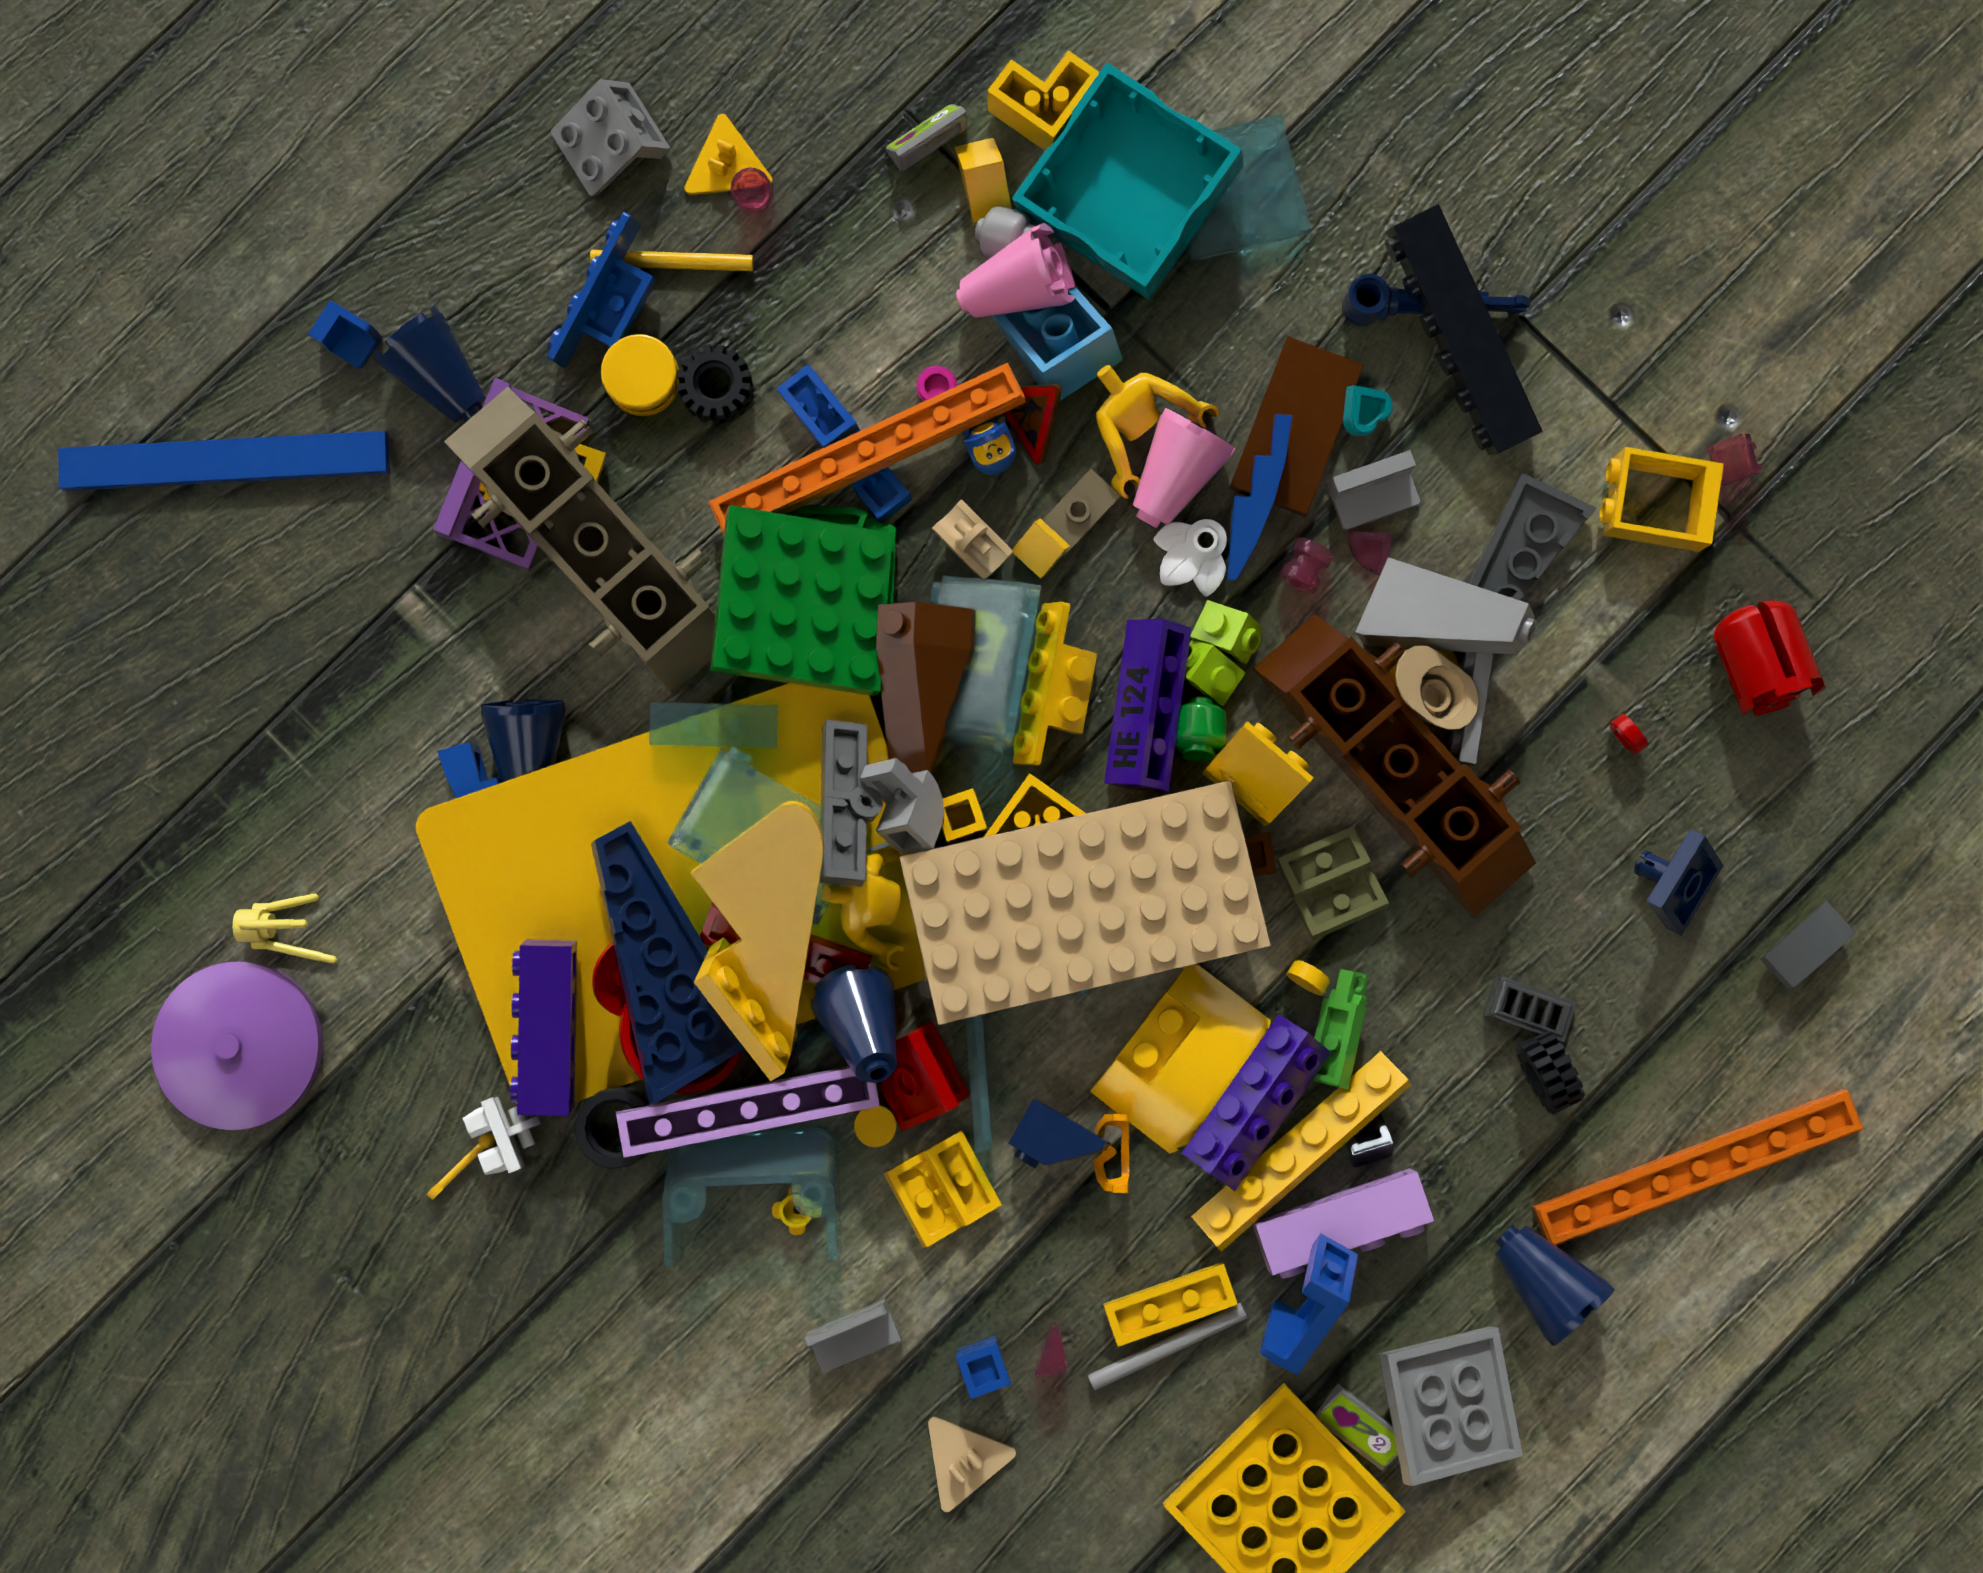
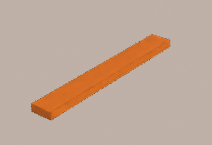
(877, 446)
(1698, 1167)

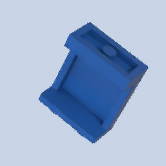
(1296, 1333)

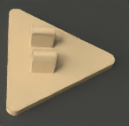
(963, 1460)

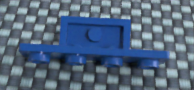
(608, 298)

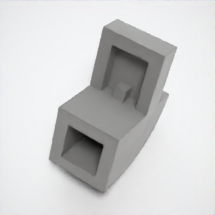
(912, 805)

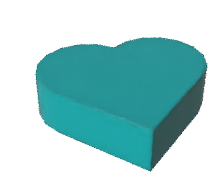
(1364, 409)

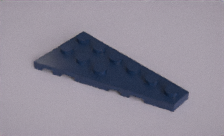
(658, 961)

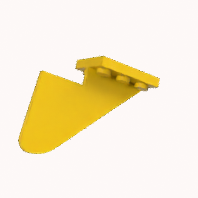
(768, 894)

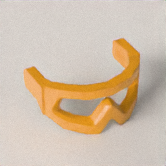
(1120, 1184)

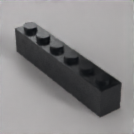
(1462, 330)

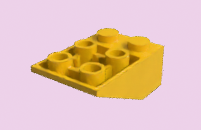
(1259, 772)

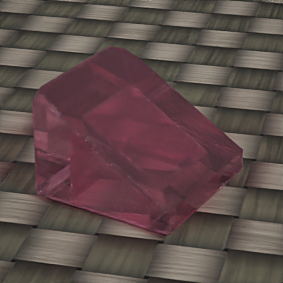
(1052, 1355)

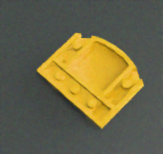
(1182, 1058)

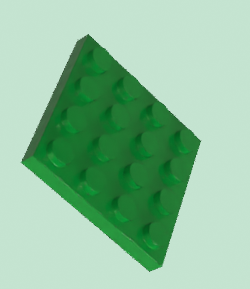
(800, 601)

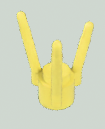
(258, 925)

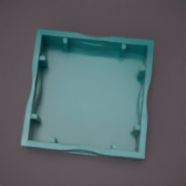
(1129, 181)

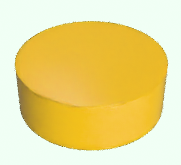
(1308, 977)
(875, 1126)

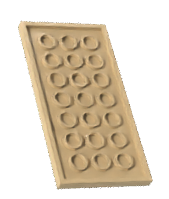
(1084, 902)

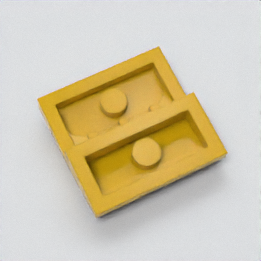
(942, 1189)

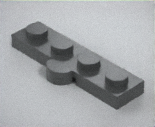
(845, 803)

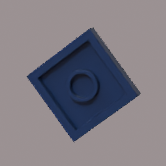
(1681, 881)

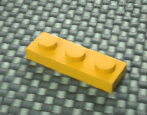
(1170, 1304)

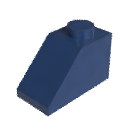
(1052, 1137)

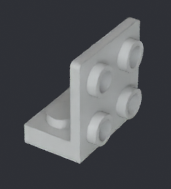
(607, 134)

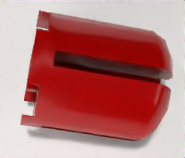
(1766, 657)

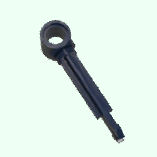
(1393, 301)

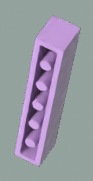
(743, 1110)

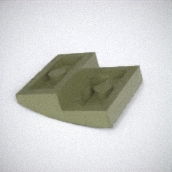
(1332, 883)

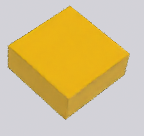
(1040, 548)

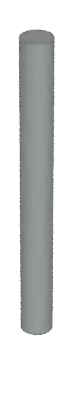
(1167, 1346)

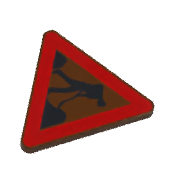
(1035, 418)

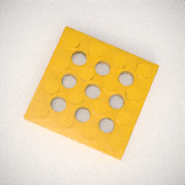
(1315, 1446)

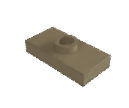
(1081, 509)

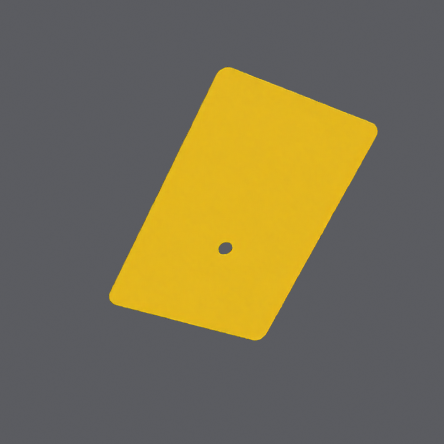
(524, 868)

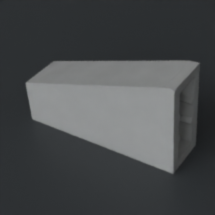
(1442, 613)

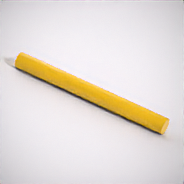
(692, 261)

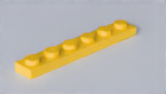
(1302, 1150)

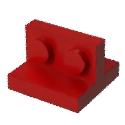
(924, 1079)

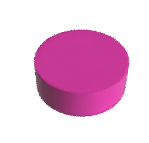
(934, 382)

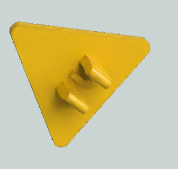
(721, 159)

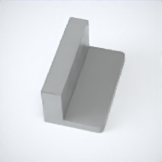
(1374, 491)
(853, 1336)

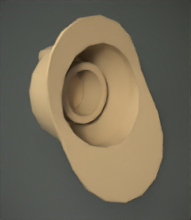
(1436, 688)

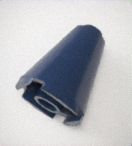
(433, 366)
(523, 734)
(859, 1018)
(1550, 1282)

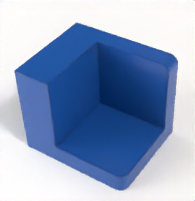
(345, 335)
(982, 1367)

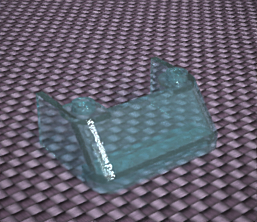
(768, 1156)

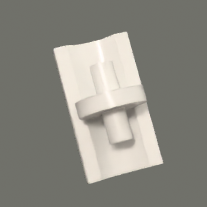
(493, 1118)

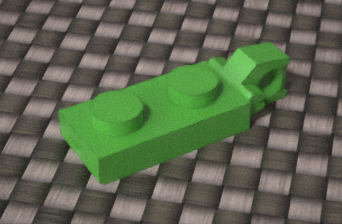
(1341, 1028)

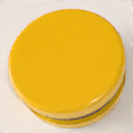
(640, 375)

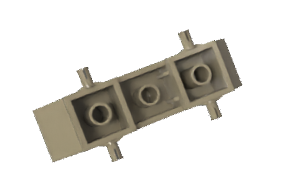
(588, 537)

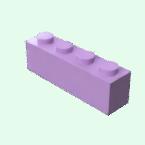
(1350, 1217)

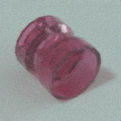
(1304, 570)

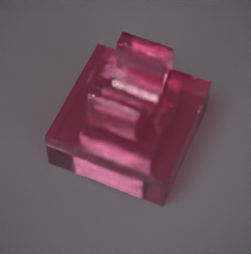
(1738, 458)

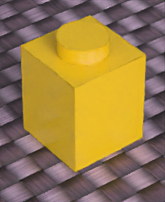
(963, 817)

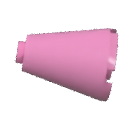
(1019, 277)
(1177, 467)

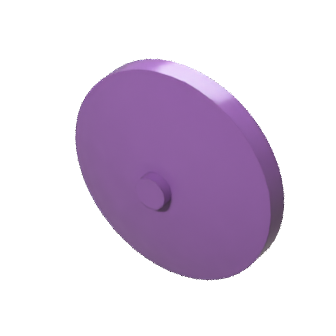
(237, 1045)

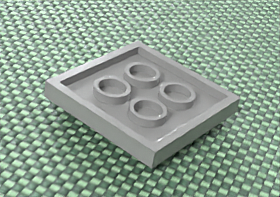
(1450, 1405)

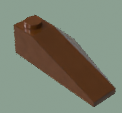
(920, 669)

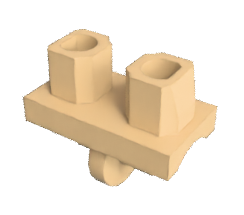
(972, 540)

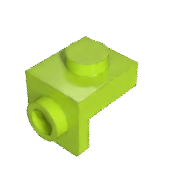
(1228, 630)
(1212, 672)

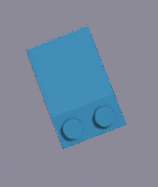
(1062, 342)

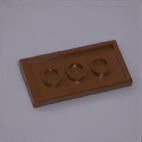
(1313, 390)

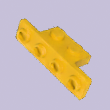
(1055, 687)

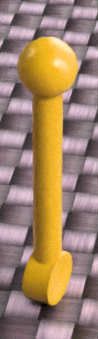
(485, 1142)

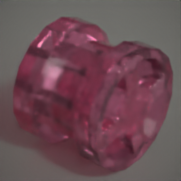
(746, 185)

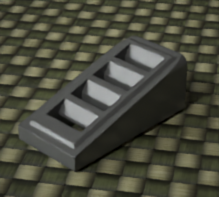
(1498, 998)

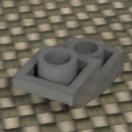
(1808, 946)

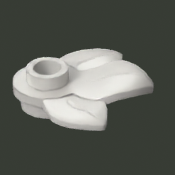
(1190, 560)

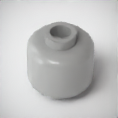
(1000, 229)

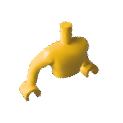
(1134, 411)
(869, 906)

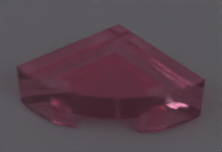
(1370, 549)

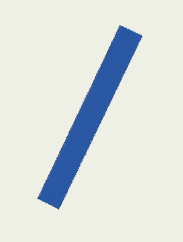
(224, 461)

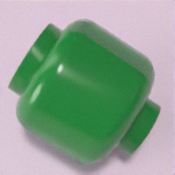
(1201, 730)

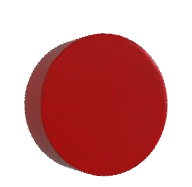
(1628, 734)

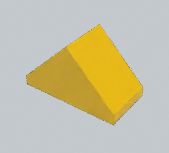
(983, 177)

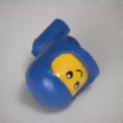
(990, 446)

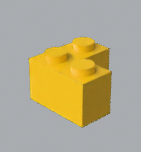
(1039, 107)
(1031, 806)

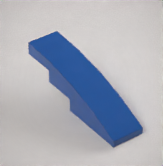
(830, 422)
(1251, 512)

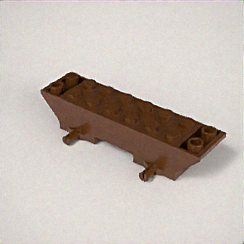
(1398, 763)

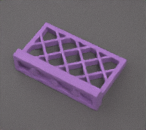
(465, 490)

